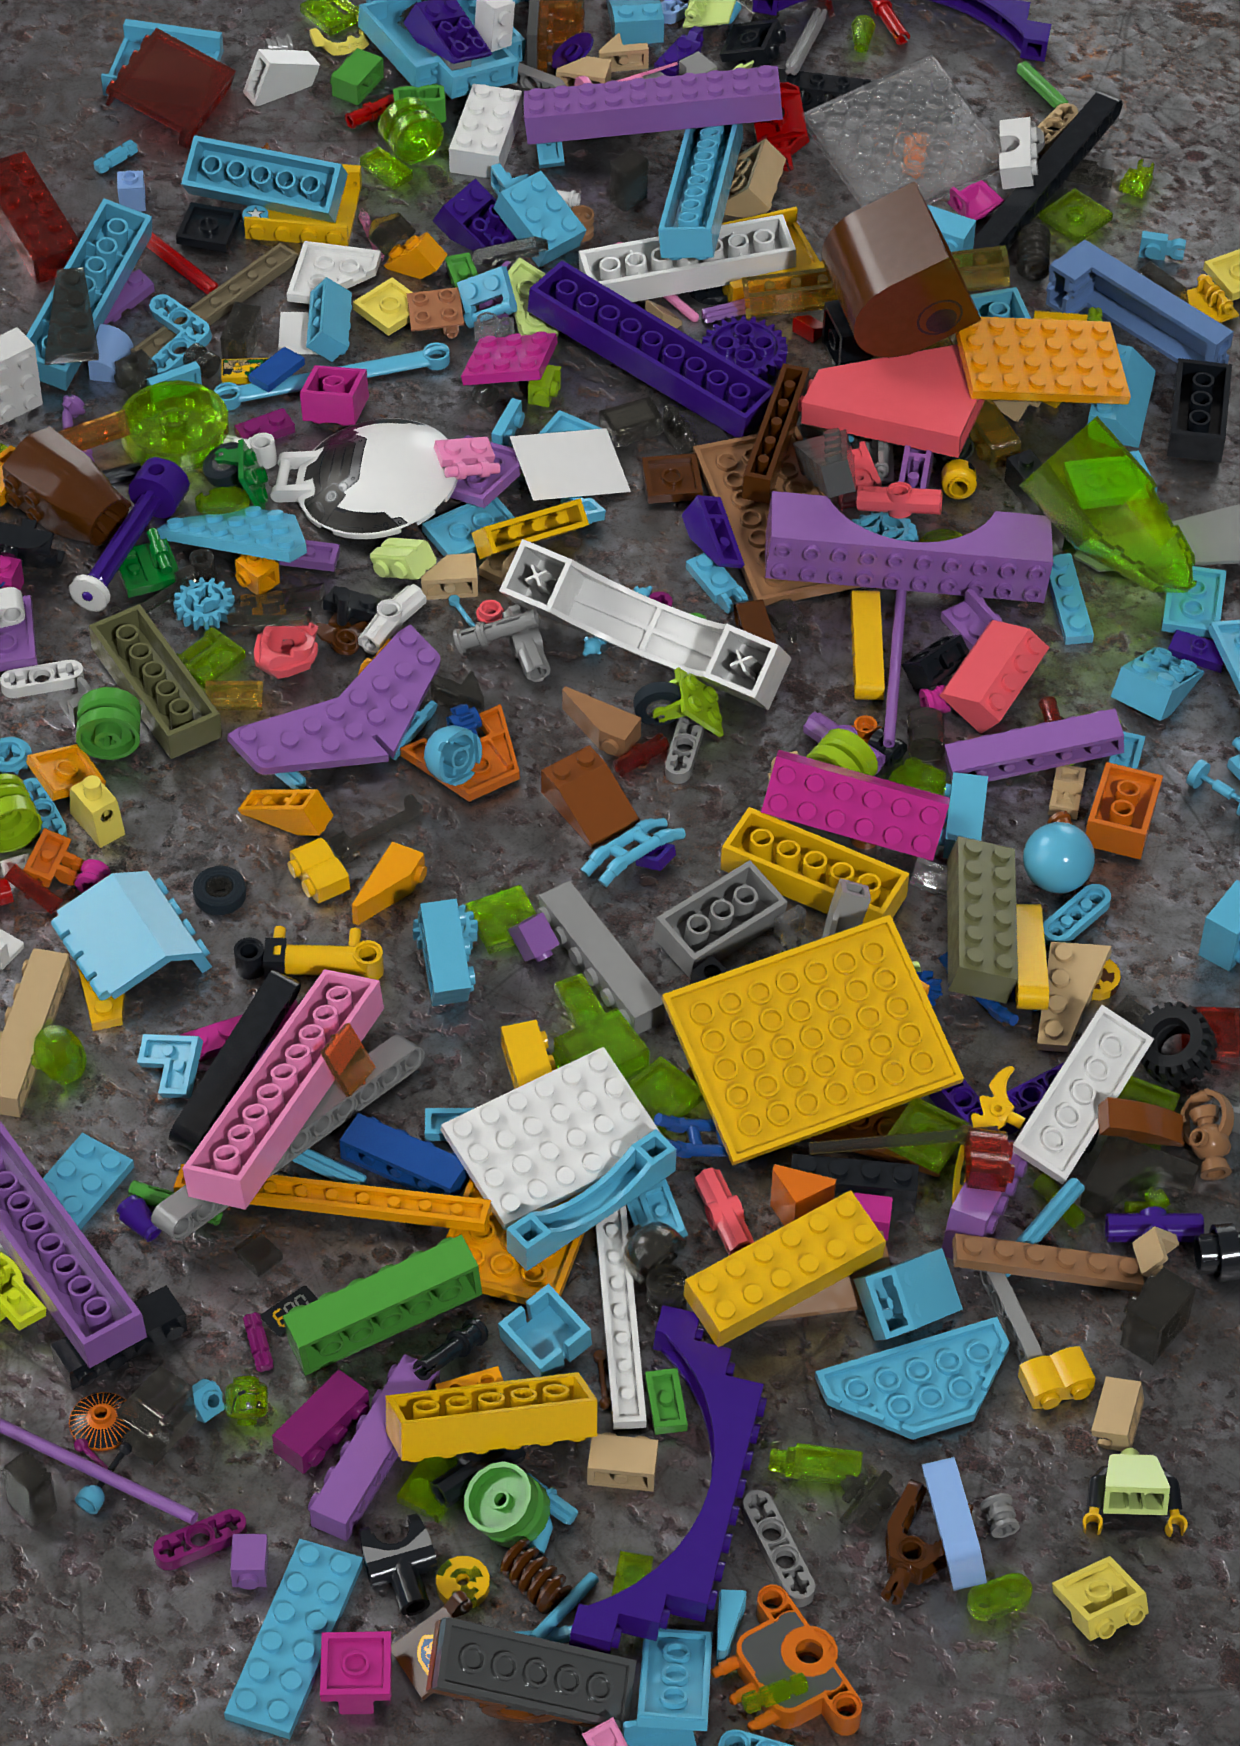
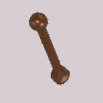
(599, 1358)

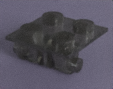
(688, 429)

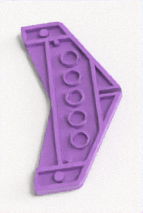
(346, 728)

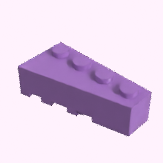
(978, 1210)

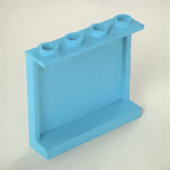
(134, 32)

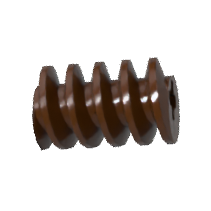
(533, 1577)

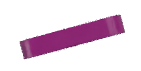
(193, 1553)

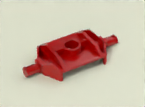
(790, 132)

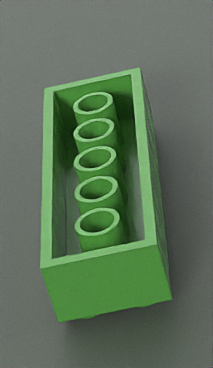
(382, 1304)

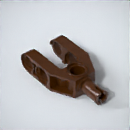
(929, 1557)

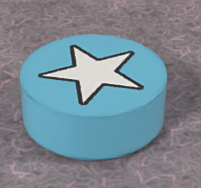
(255, 210)

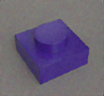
(657, 858)

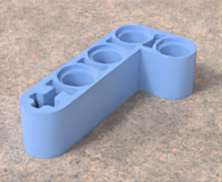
(954, 1523)

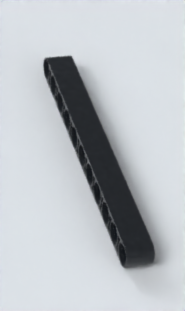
(1053, 171)

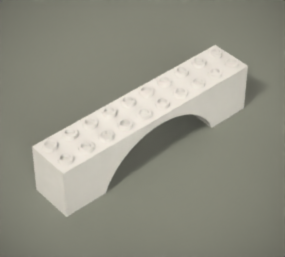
(662, 634)

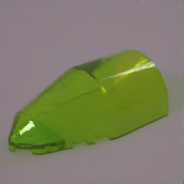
(1111, 511)

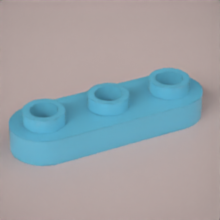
(1078, 907)

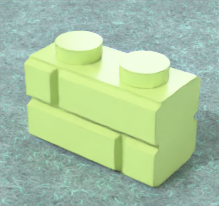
(403, 558)

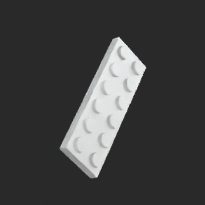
(1069, 1108)

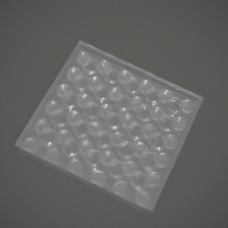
(904, 132)

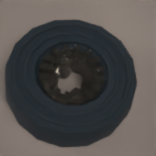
(217, 879)

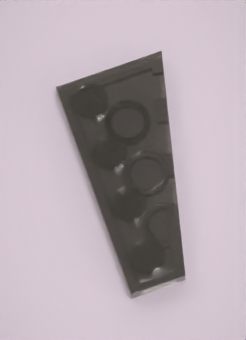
(71, 320)

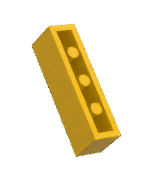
(530, 527)
(526, 1052)

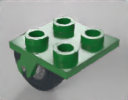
(235, 464)

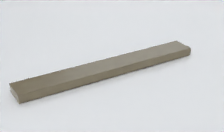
(223, 298)

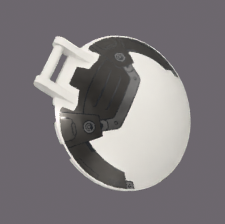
(368, 478)

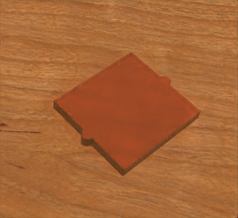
(347, 1059)

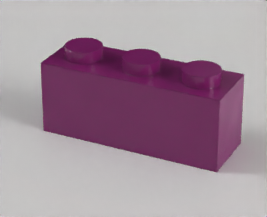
(321, 1422)

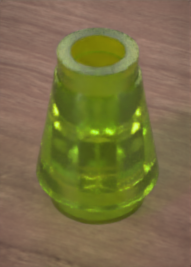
(862, 32)

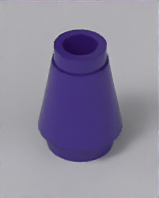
(137, 1216)

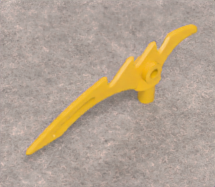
(996, 1112)

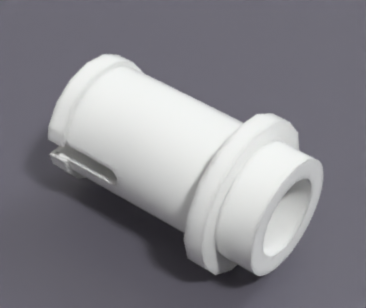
(571, 198)

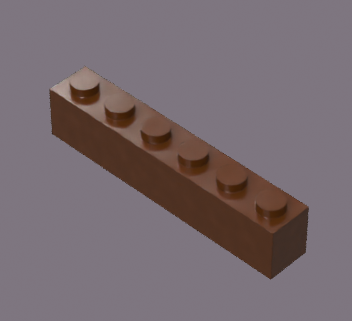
(775, 434)

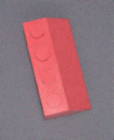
(994, 673)

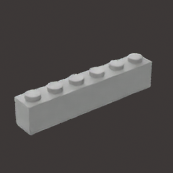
(601, 957)

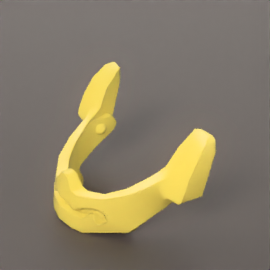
(341, 48)

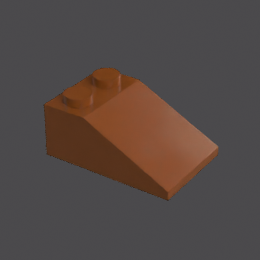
(588, 796)

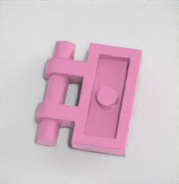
(466, 457)

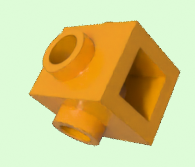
(257, 573)

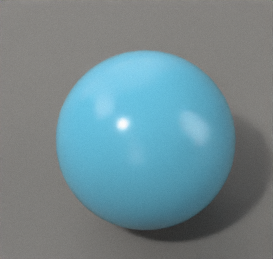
(1058, 857)

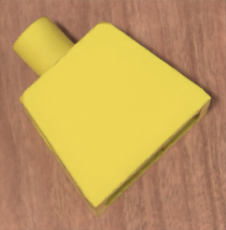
(92, 801)

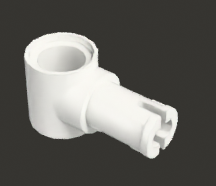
(263, 446)

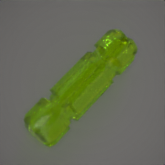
(774, 1693)

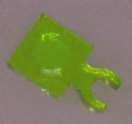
(1137, 181)

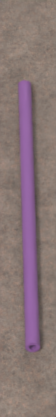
(894, 668)
(98, 1472)

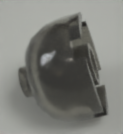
(649, 1248)

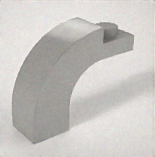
(847, 907)

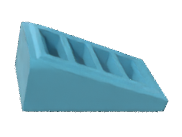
(730, 1614)

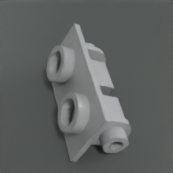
(883, 459)

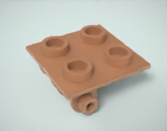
(436, 310)

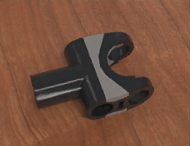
(401, 1564)

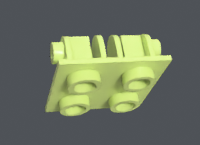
(708, 12)

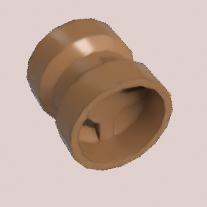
(586, 217)

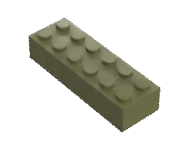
(152, 672)
(982, 920)

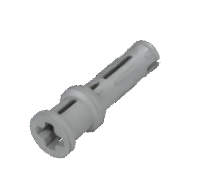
(484, 633)

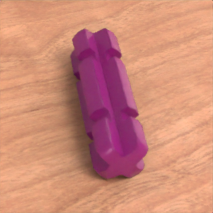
(258, 1342)

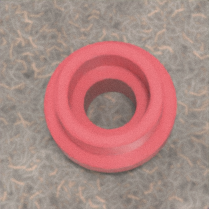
(489, 611)

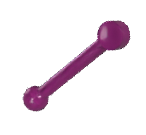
(81, 1445)

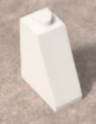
(279, 74)

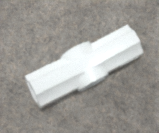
(390, 618)

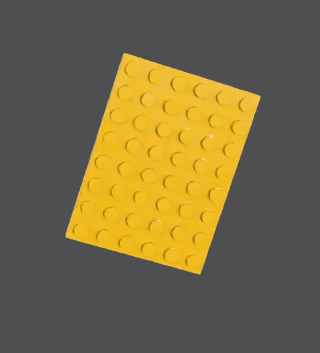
(811, 1039)

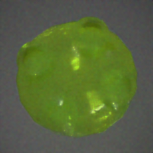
(920, 776)
(59, 1054)

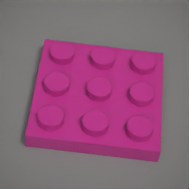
(509, 358)

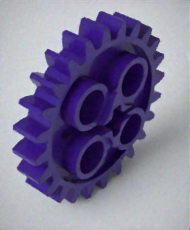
(749, 345)

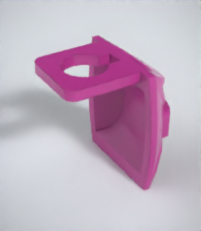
(974, 200)

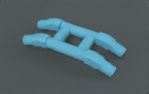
(625, 857)

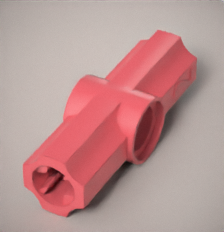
(899, 500)
(723, 1210)

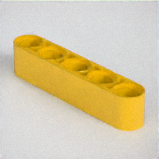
(867, 645)
(1032, 982)

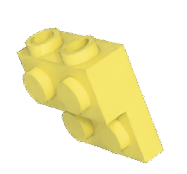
(1102, 1598)

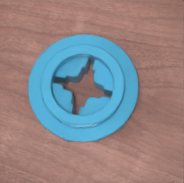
(19, 749)

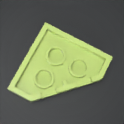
(522, 278)

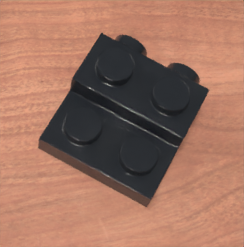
(754, 42)

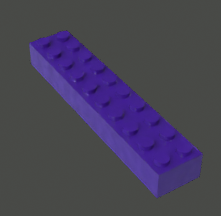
(650, 349)

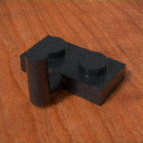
(350, 605)

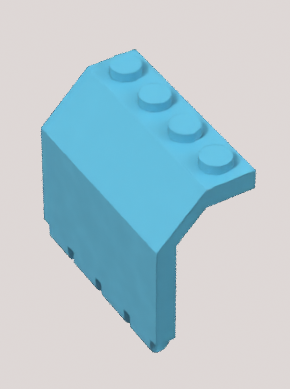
(126, 932)

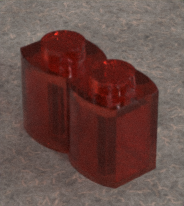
(988, 1159)

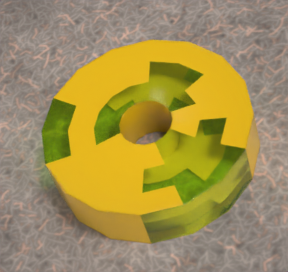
(465, 1569)

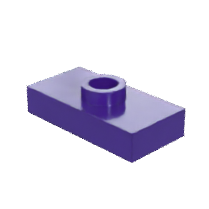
(1196, 649)

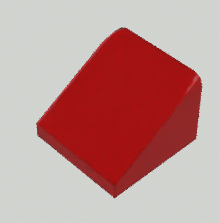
(807, 327)

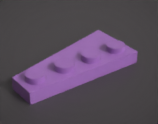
(134, 291)

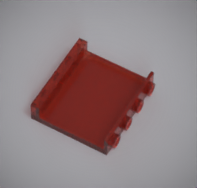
(172, 84)

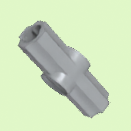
(528, 648)

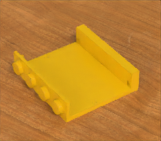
(297, 229)

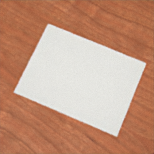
(569, 464)

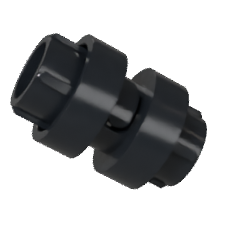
(1218, 1252)

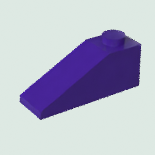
(711, 531)

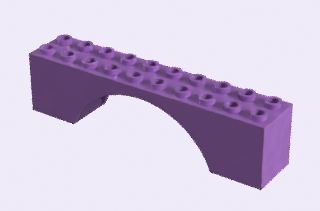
(819, 544)

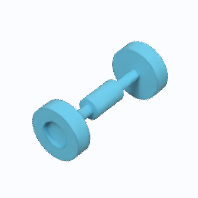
(1198, 775)

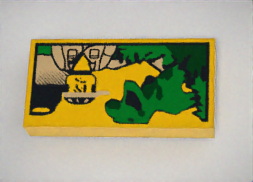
(237, 370)

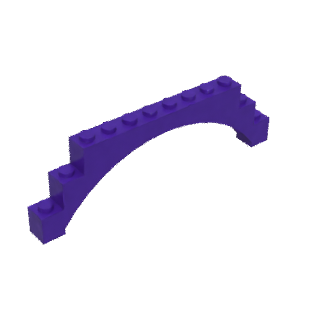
(1004, 16)
(687, 1576)

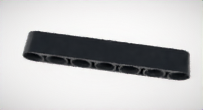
(235, 1059)

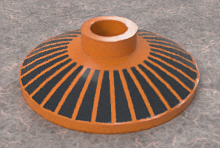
(104, 1432)

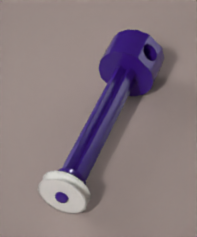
(155, 493)

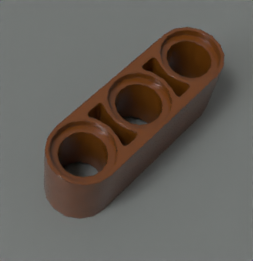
(753, 618)

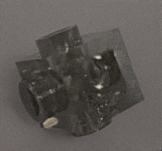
(133, 371)

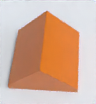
(798, 1192)

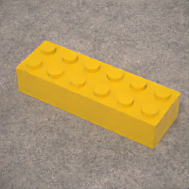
(810, 866)
(784, 1268)
(491, 1416)

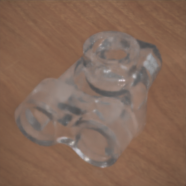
(489, 325)

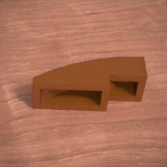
(1140, 1122)

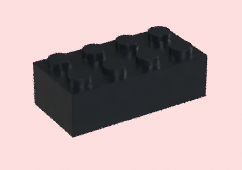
(1199, 410)

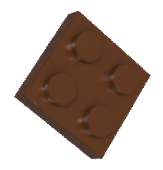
(671, 478)

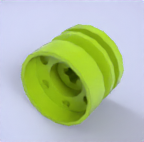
(18, 814)

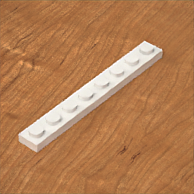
(620, 1324)

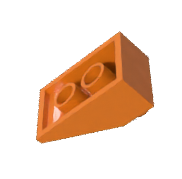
(1123, 810)

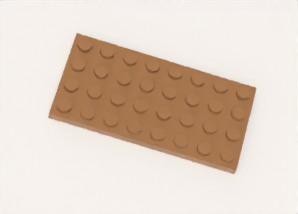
(723, 470)

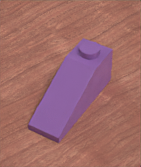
(916, 467)

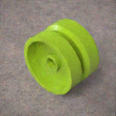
(845, 750)

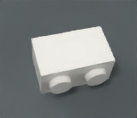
(495, 22)

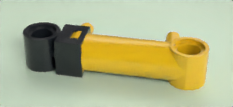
(357, 958)

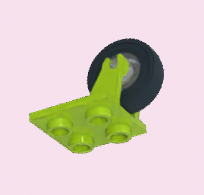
(681, 697)

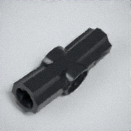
(453, 1484)

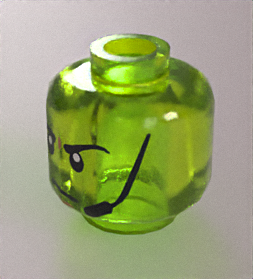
(246, 1400)

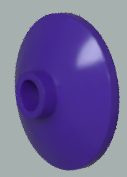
(573, 49)

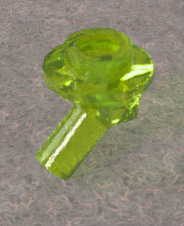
(1153, 1198)

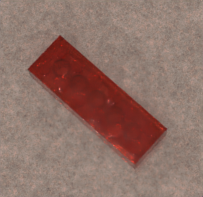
(33, 219)

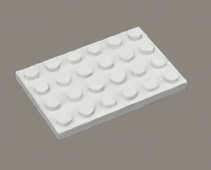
(549, 1136)

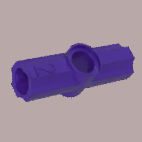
(1131, 1226)

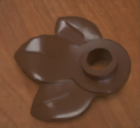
(342, 638)

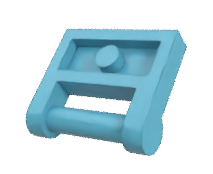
(486, 288)

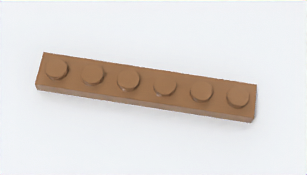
(1046, 1262)

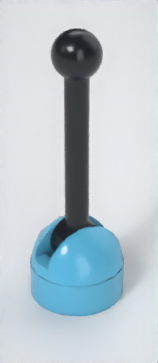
(92, 1496)

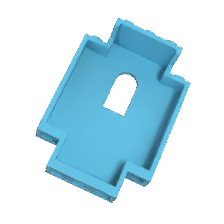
(379, 22)

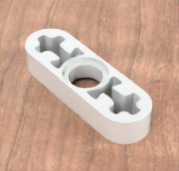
(20, 676)

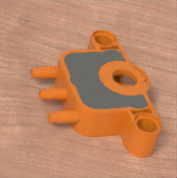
(773, 1653)

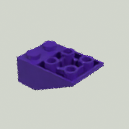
(446, 31)
(472, 220)

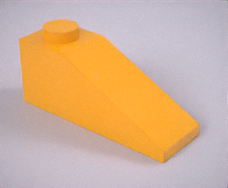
(289, 809)
(390, 881)

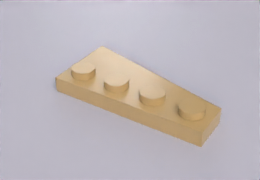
(1072, 978)

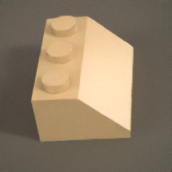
(755, 180)

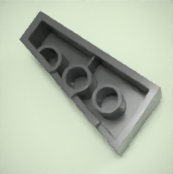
(828, 462)

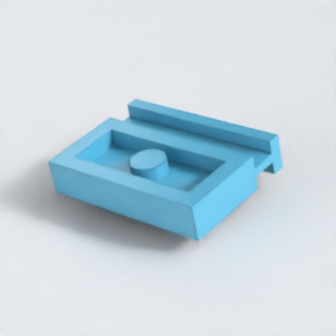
(657, 1206)

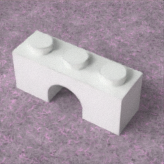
(1018, 152)

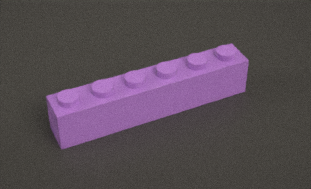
(1038, 746)
(364, 1459)

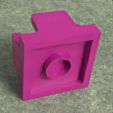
(356, 1670)

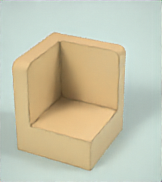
(1152, 1250)

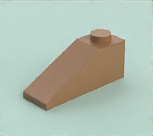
(604, 724)

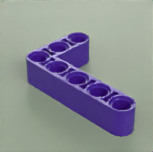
(1023, 1097)

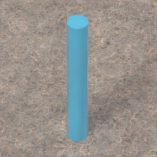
(565, 1606)

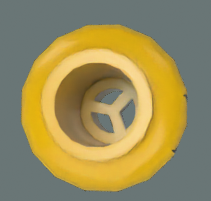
(958, 479)

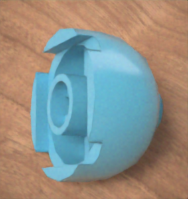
(452, 754)

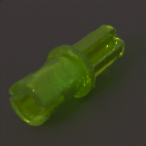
(1048, 1189)

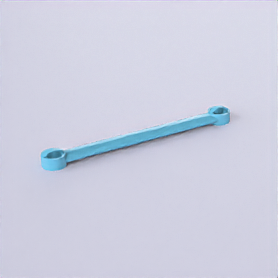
(374, 368)

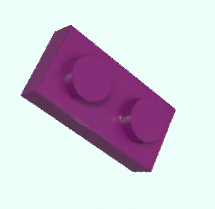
(275, 423)

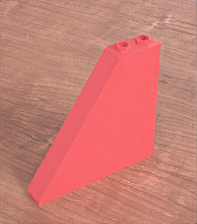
(897, 400)

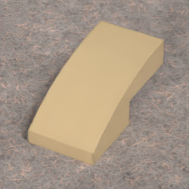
(1067, 790)

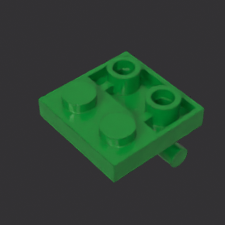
(148, 566)

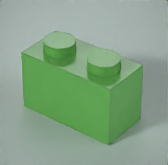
(357, 76)

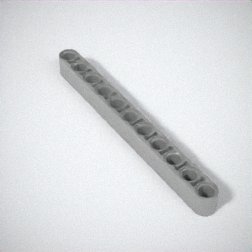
(393, 1061)

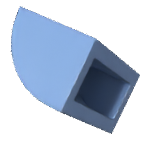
(112, 346)

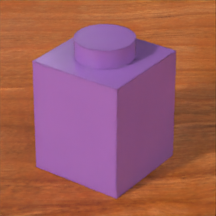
(534, 937)
(249, 1561)

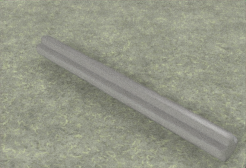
(805, 41)

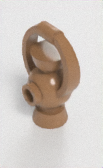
(1209, 1140)

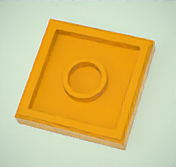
(61, 769)

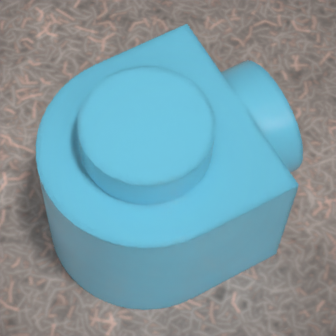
(207, 1400)

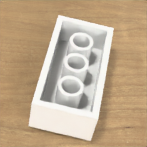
(485, 130)

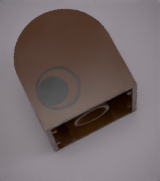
(896, 276)

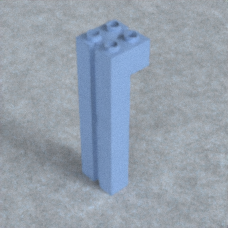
(1135, 304)

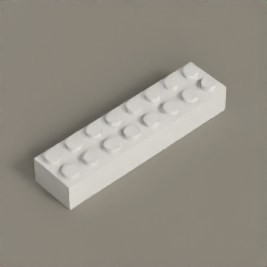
(742, 251)

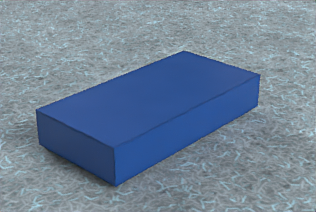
(276, 369)

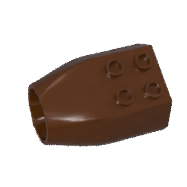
(63, 489)

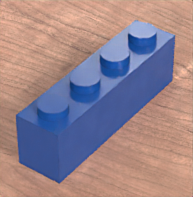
(402, 1157)

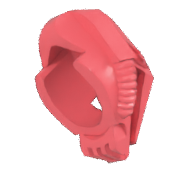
(286, 657)

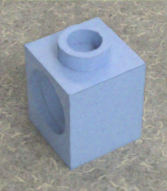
(131, 189)

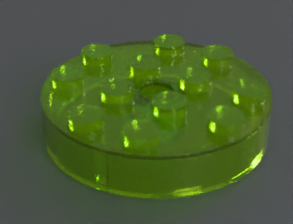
(175, 423)

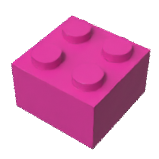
(334, 395)

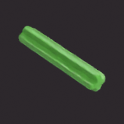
(1040, 84)

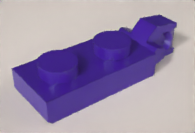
(680, 49)

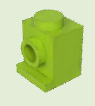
(541, 391)

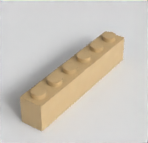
(33, 1009)

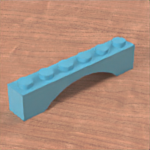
(549, 1230)

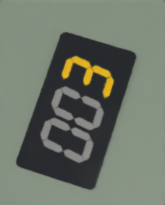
(274, 1316)

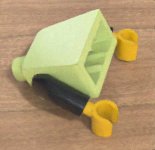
(1134, 1486)

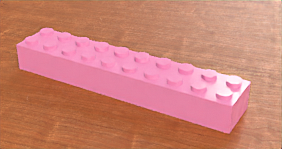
(279, 1092)

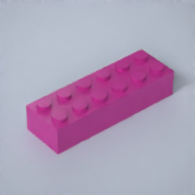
(855, 805)

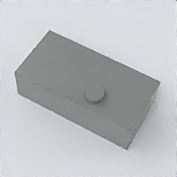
(719, 918)

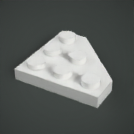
(339, 263)

